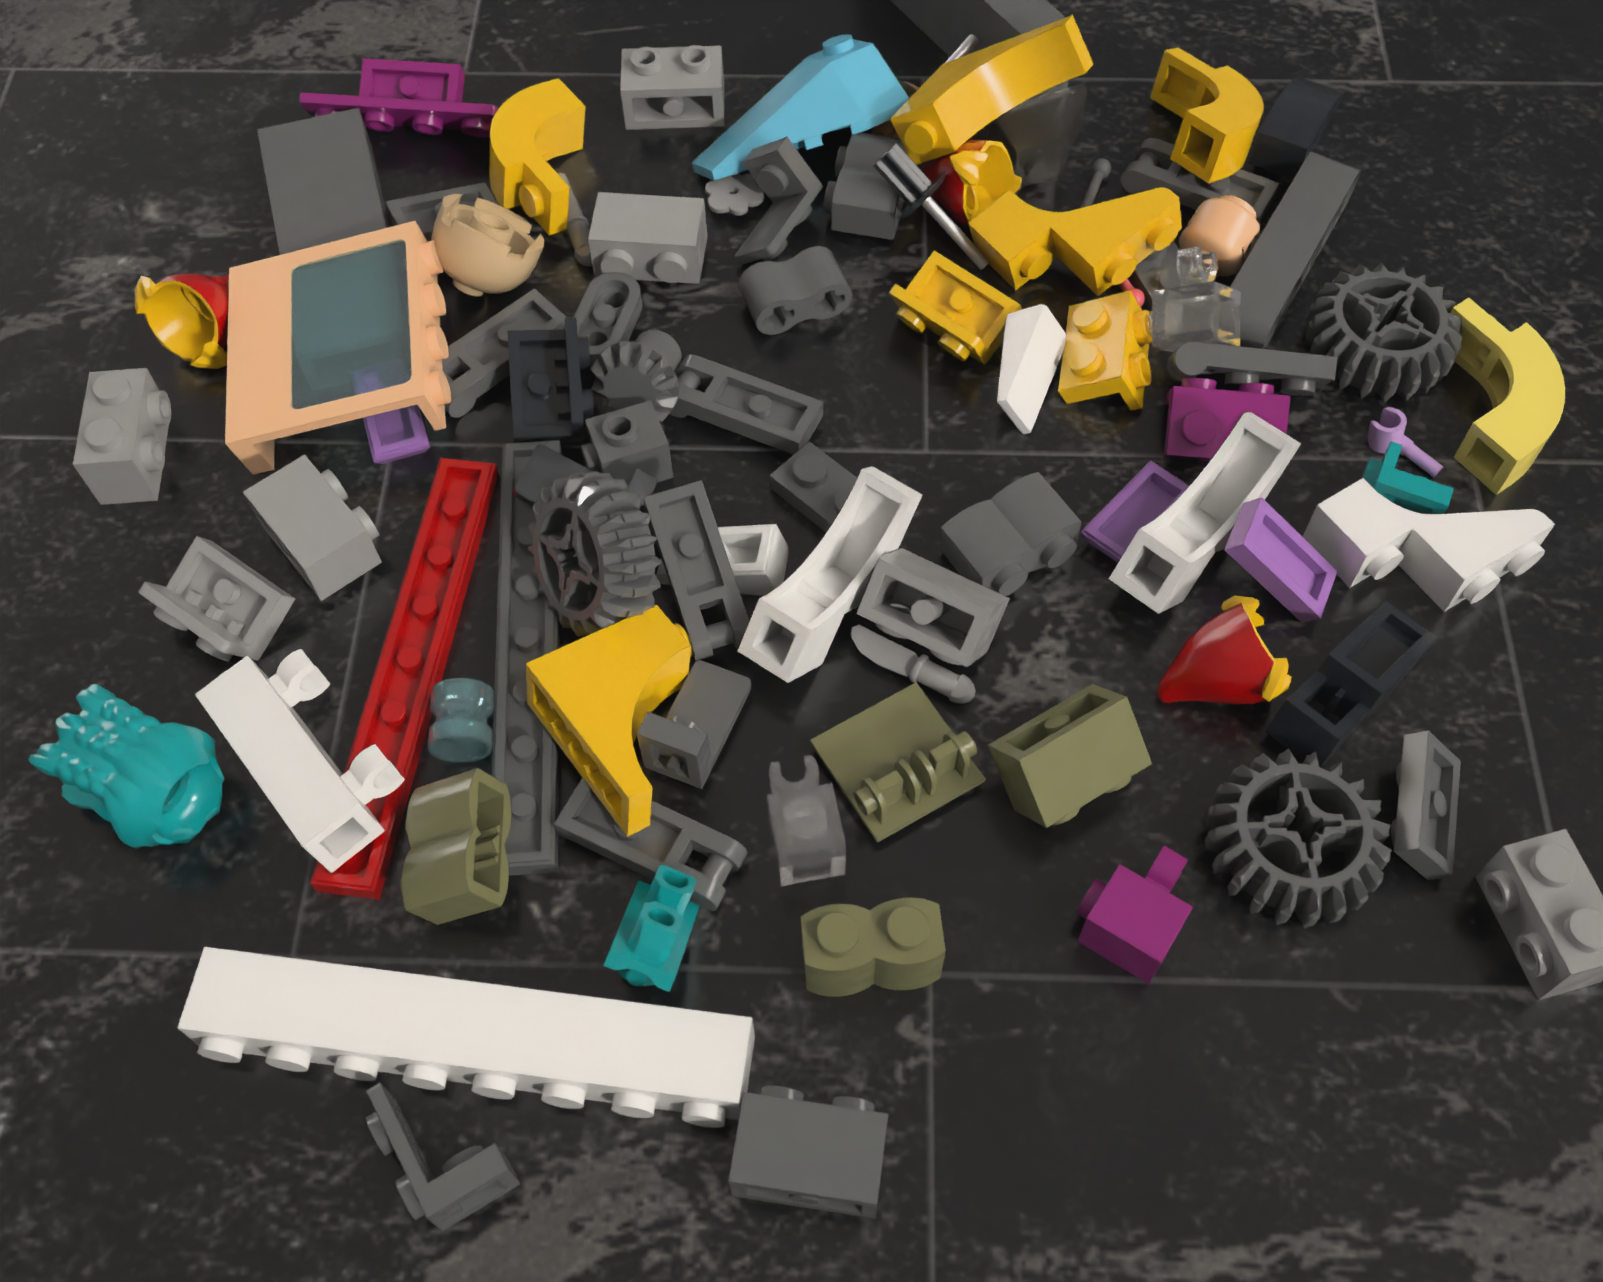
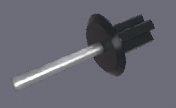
(916, 191)

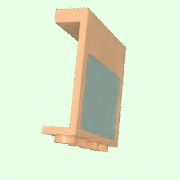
(333, 339)

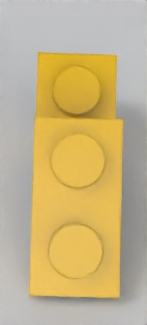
(1094, 241)

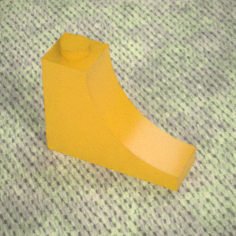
(986, 84)
(597, 698)

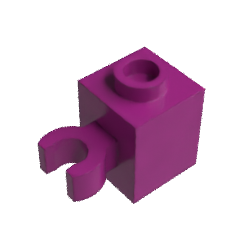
(1135, 916)

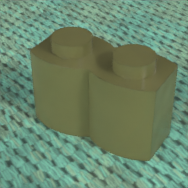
(457, 847)
(888, 946)

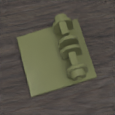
(898, 761)

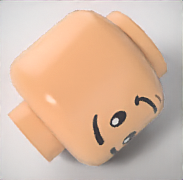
(1225, 228)

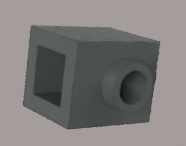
(628, 442)

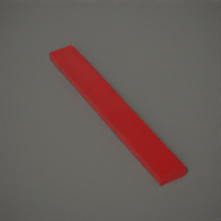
(416, 657)

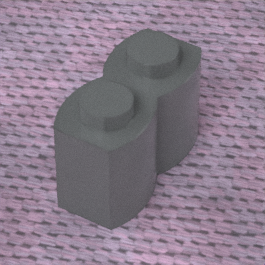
(861, 197)
(1011, 535)

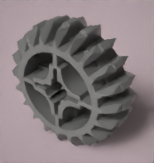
(1384, 331)
(593, 551)
(1317, 812)

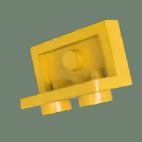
(955, 307)
(1106, 350)

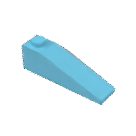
(826, 92)

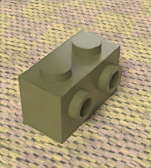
(1070, 755)

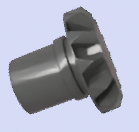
(639, 372)

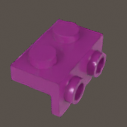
(1204, 417)

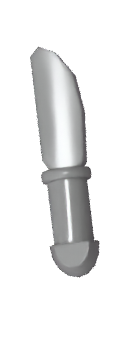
(577, 228)
(907, 663)

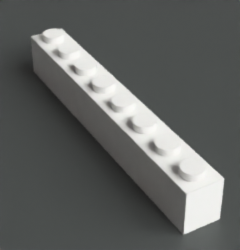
(470, 1034)

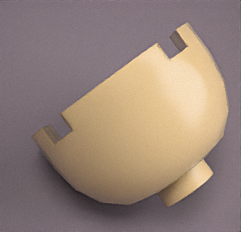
(484, 246)

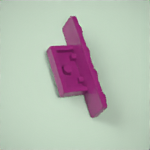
(409, 96)

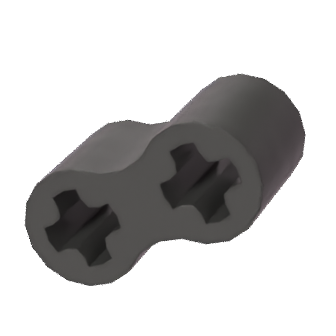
(794, 290)

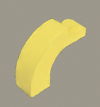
(1524, 393)

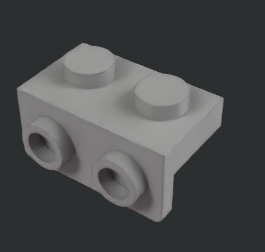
(220, 602)

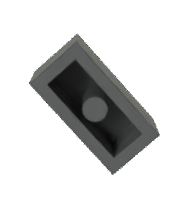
(809, 1152)

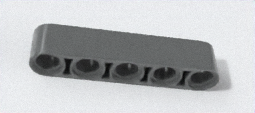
(1291, 245)

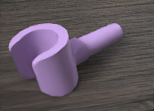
(1392, 429)

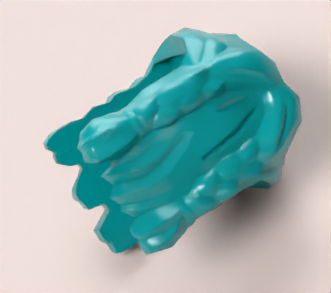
(137, 773)

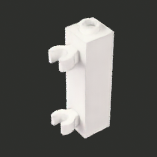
(289, 763)

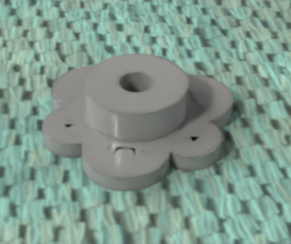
(734, 194)

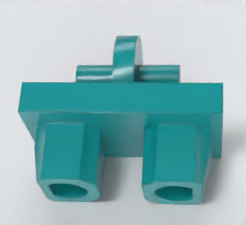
(655, 930)

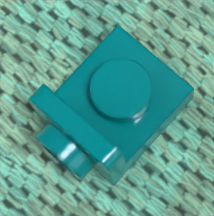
(1403, 488)

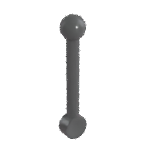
(1100, 169)

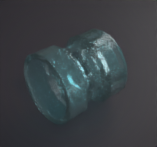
(461, 720)

